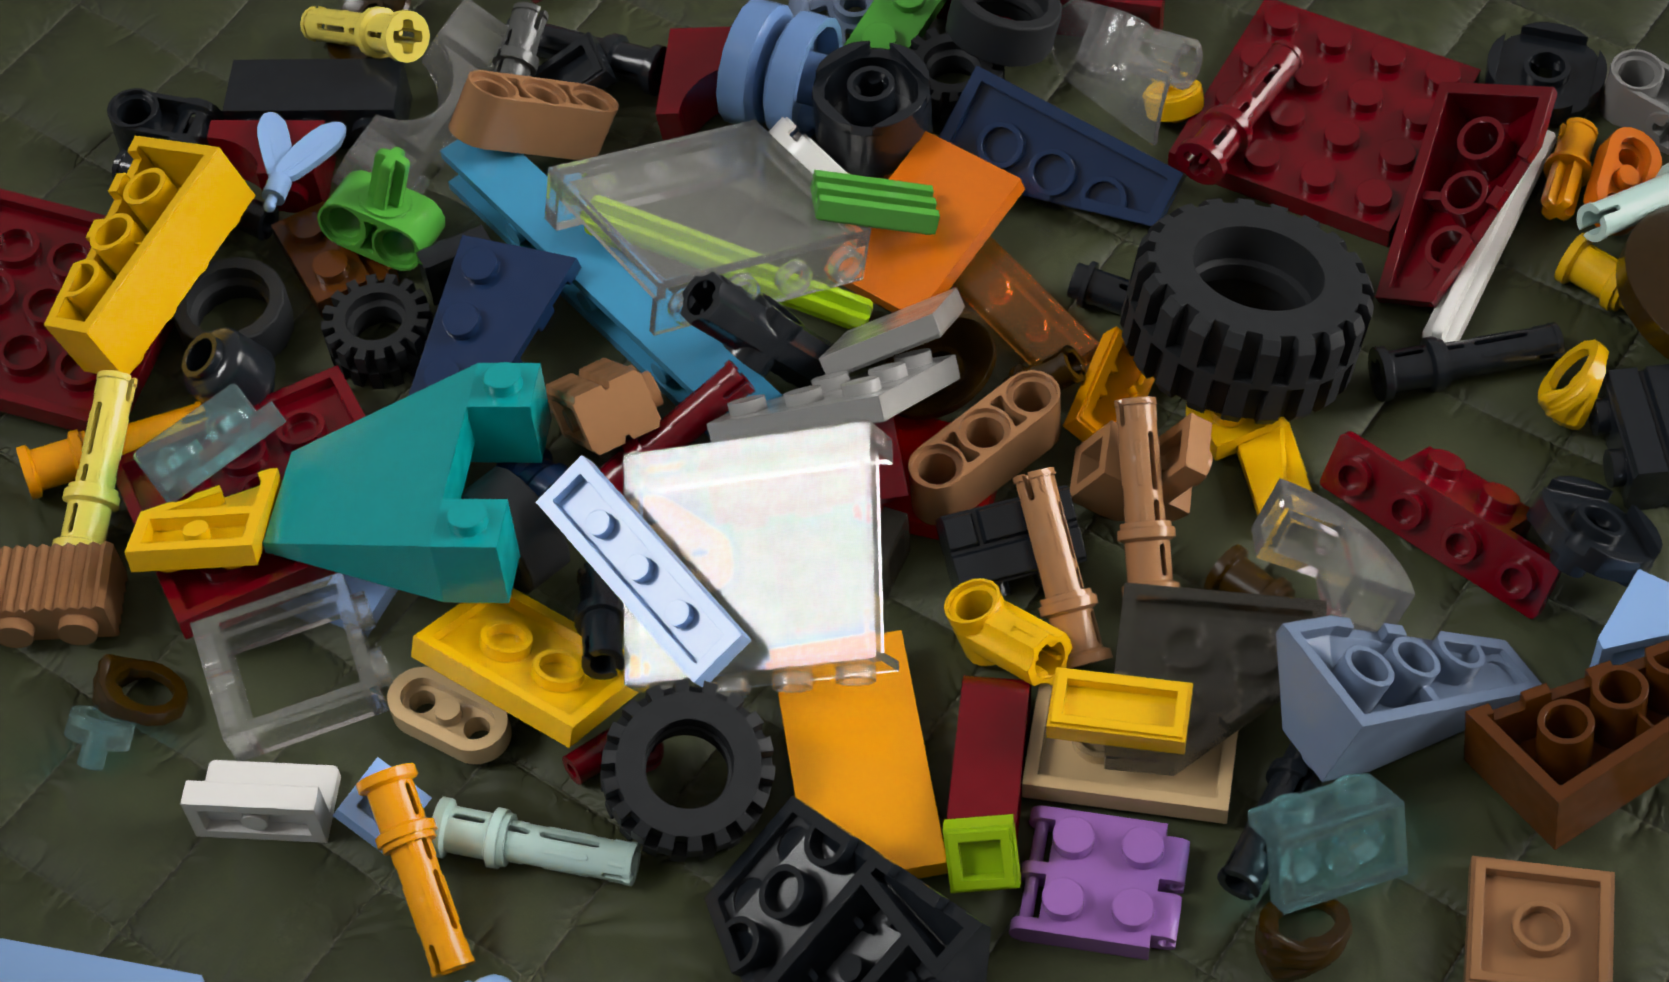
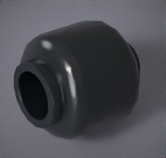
(225, 359)

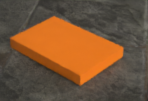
(971, 204)

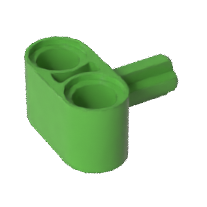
(380, 215)

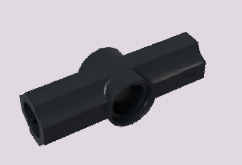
(754, 329)

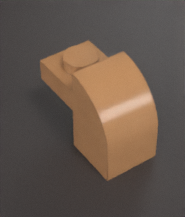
(1183, 464)

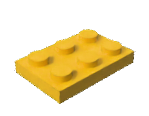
(523, 663)

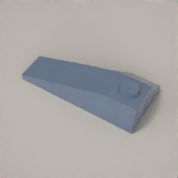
(1382, 695)

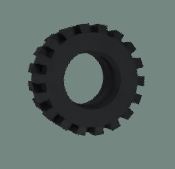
(698, 714)

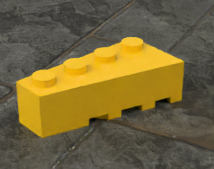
(147, 251)

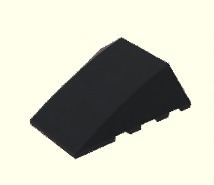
(833, 909)

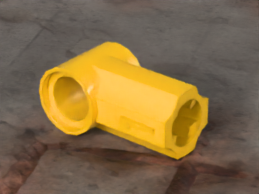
(1004, 634)

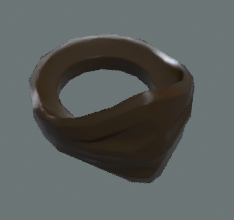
(120, 671)
(1294, 960)

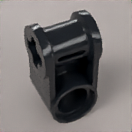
(160, 117)

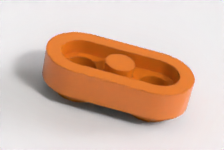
(1621, 163)

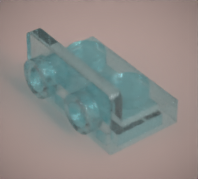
(205, 442)
(1331, 840)

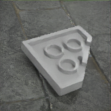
(840, 398)

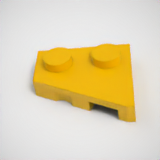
(205, 529)

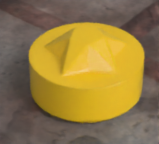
(1183, 103)

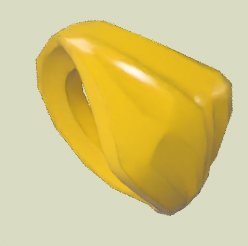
(1574, 402)

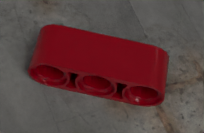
(990, 748)

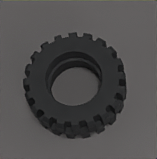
(1246, 310)

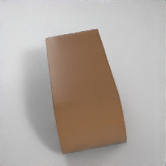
(532, 115)
(1014, 422)

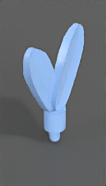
(291, 163)

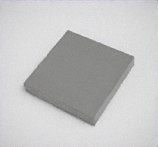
(893, 333)

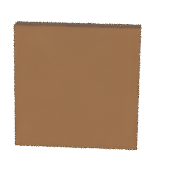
(1538, 923)

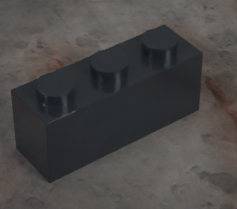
(319, 90)

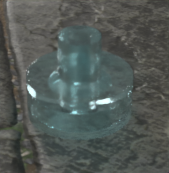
(97, 735)

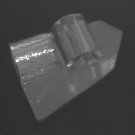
(1123, 63)

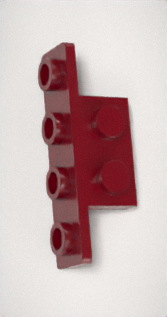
(1448, 515)

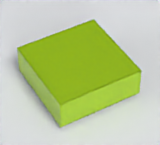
(981, 853)

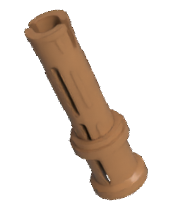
(1145, 529)
(1067, 601)

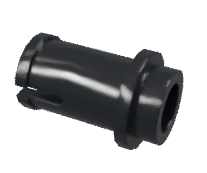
(1097, 288)

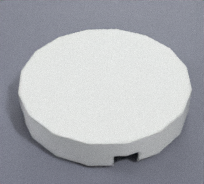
(803, 148)

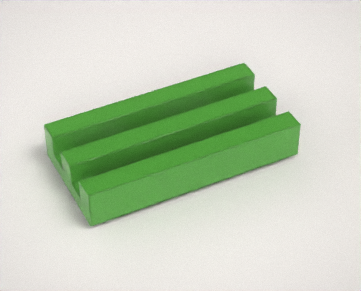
(874, 202)

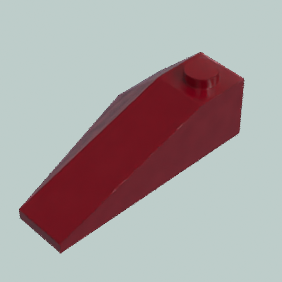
(1465, 171)

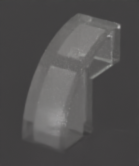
(1345, 558)

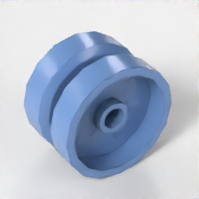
(773, 64)

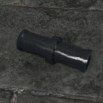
(600, 624)

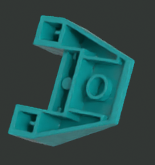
(390, 486)

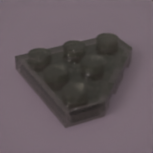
(1206, 639)

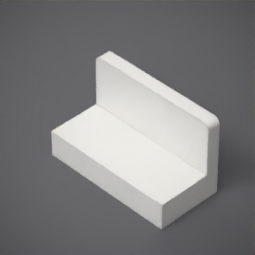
(263, 801)

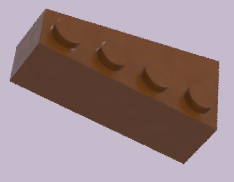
(1576, 748)

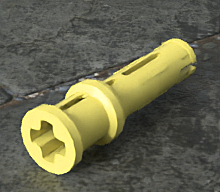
(362, 31)
(93, 493)

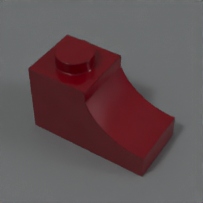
(690, 80)
(241, 146)

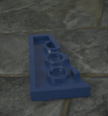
(1058, 153)
(491, 306)

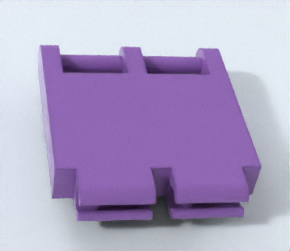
(1105, 883)

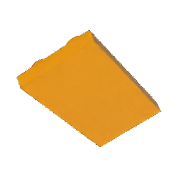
(866, 765)

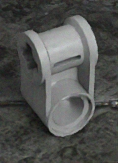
(1638, 95)

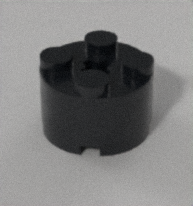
(871, 106)

